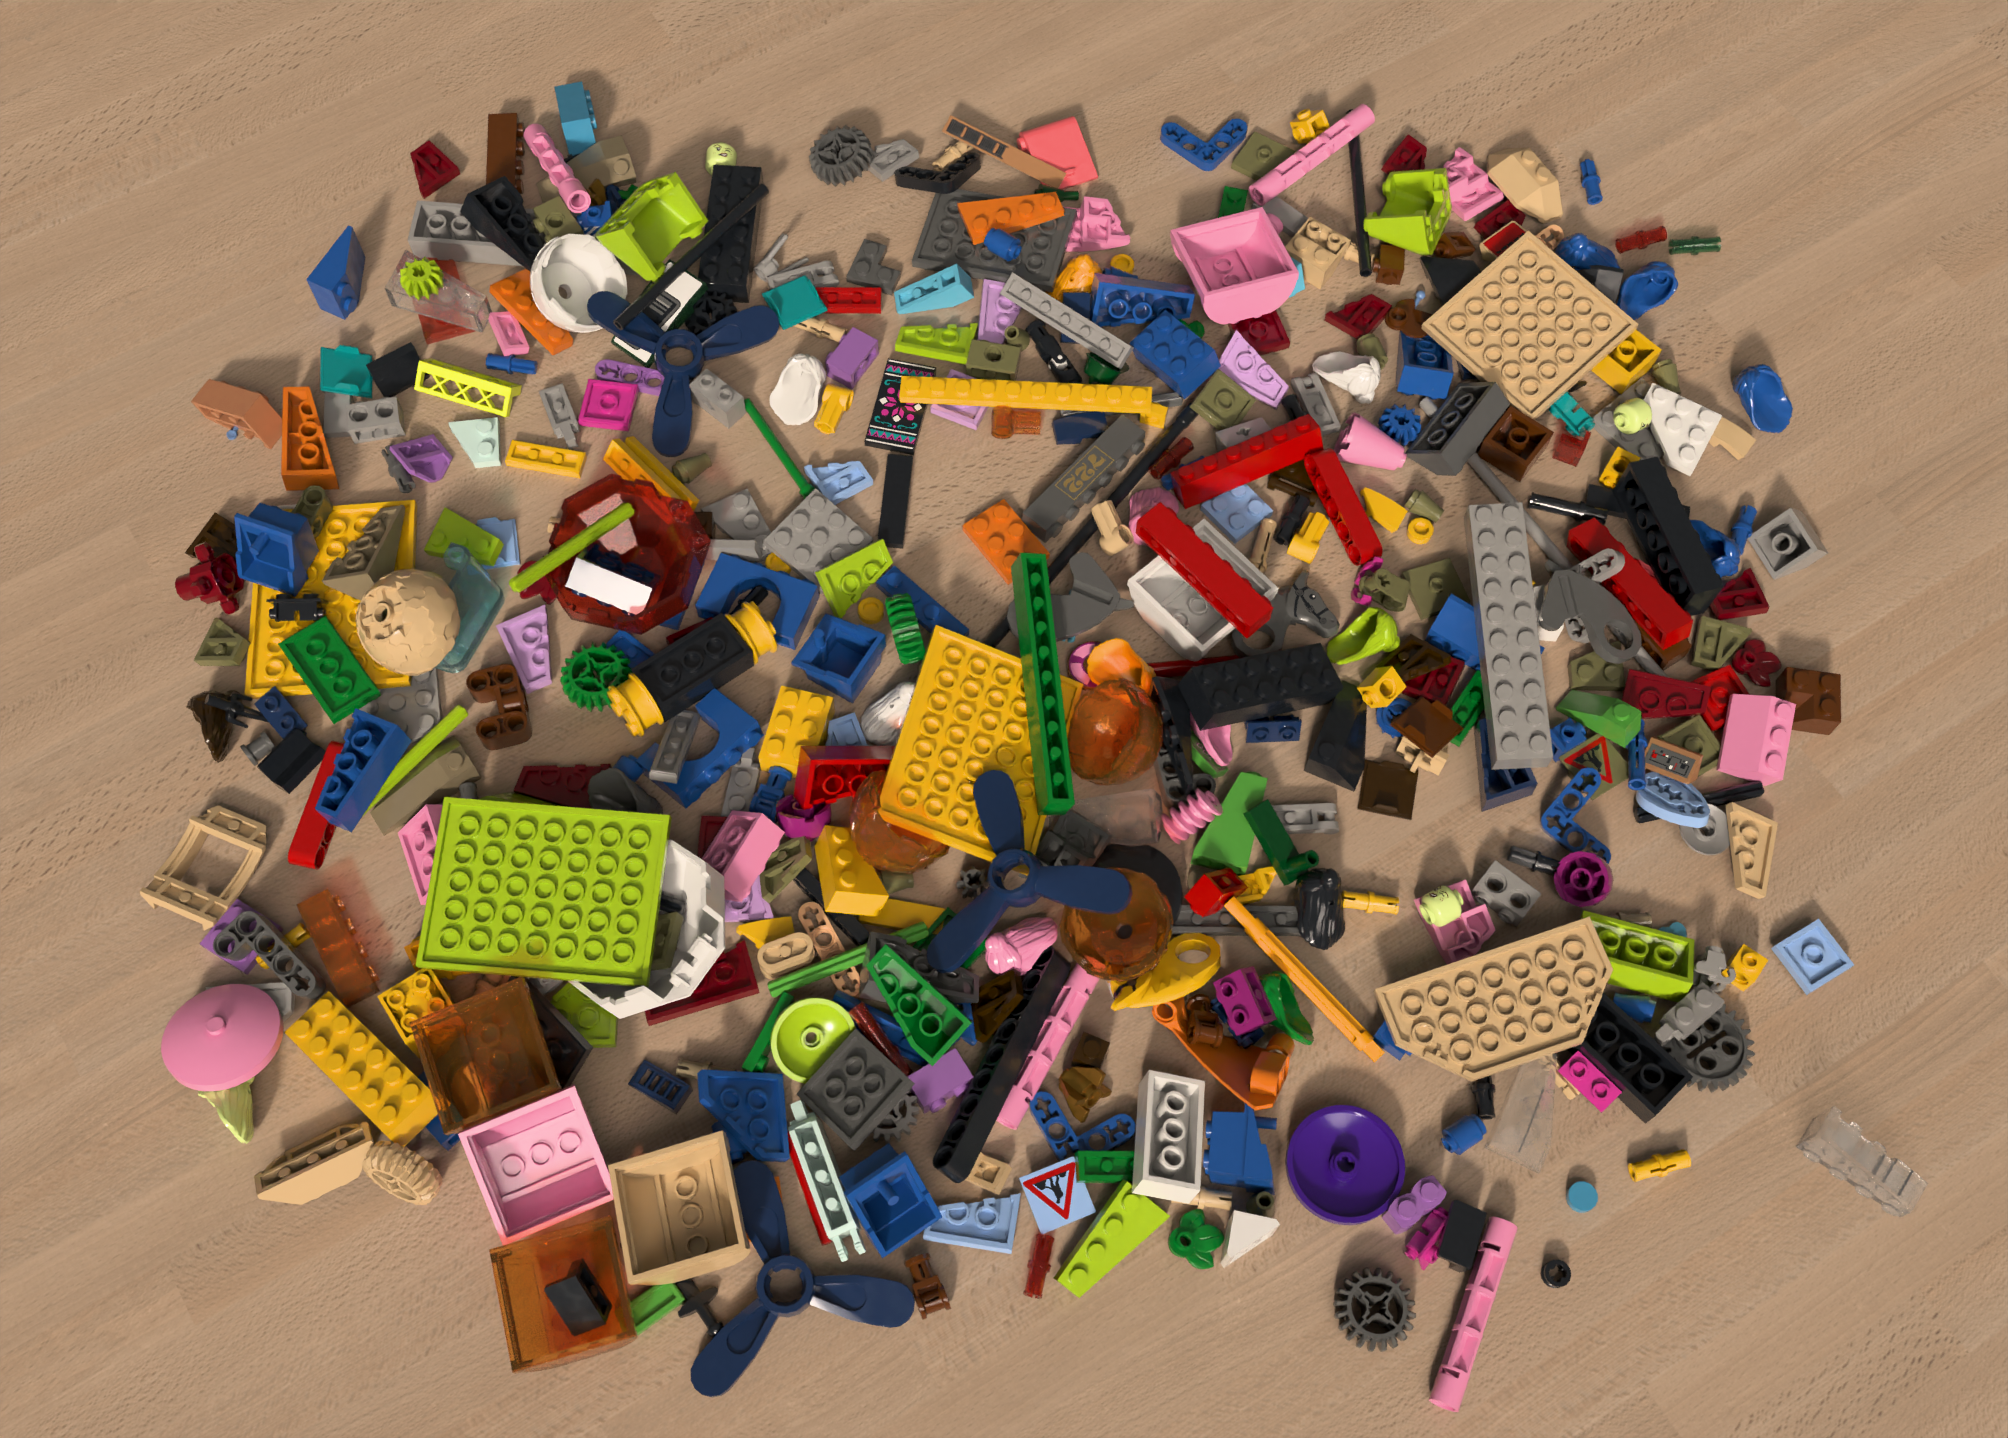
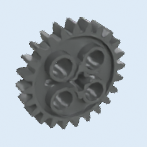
(1723, 1068)

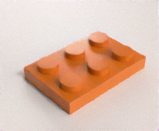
(1002, 537)

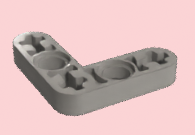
(1600, 574)

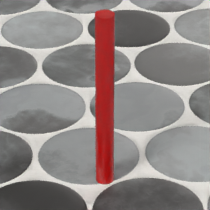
(808, 1195)

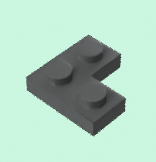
(869, 272)

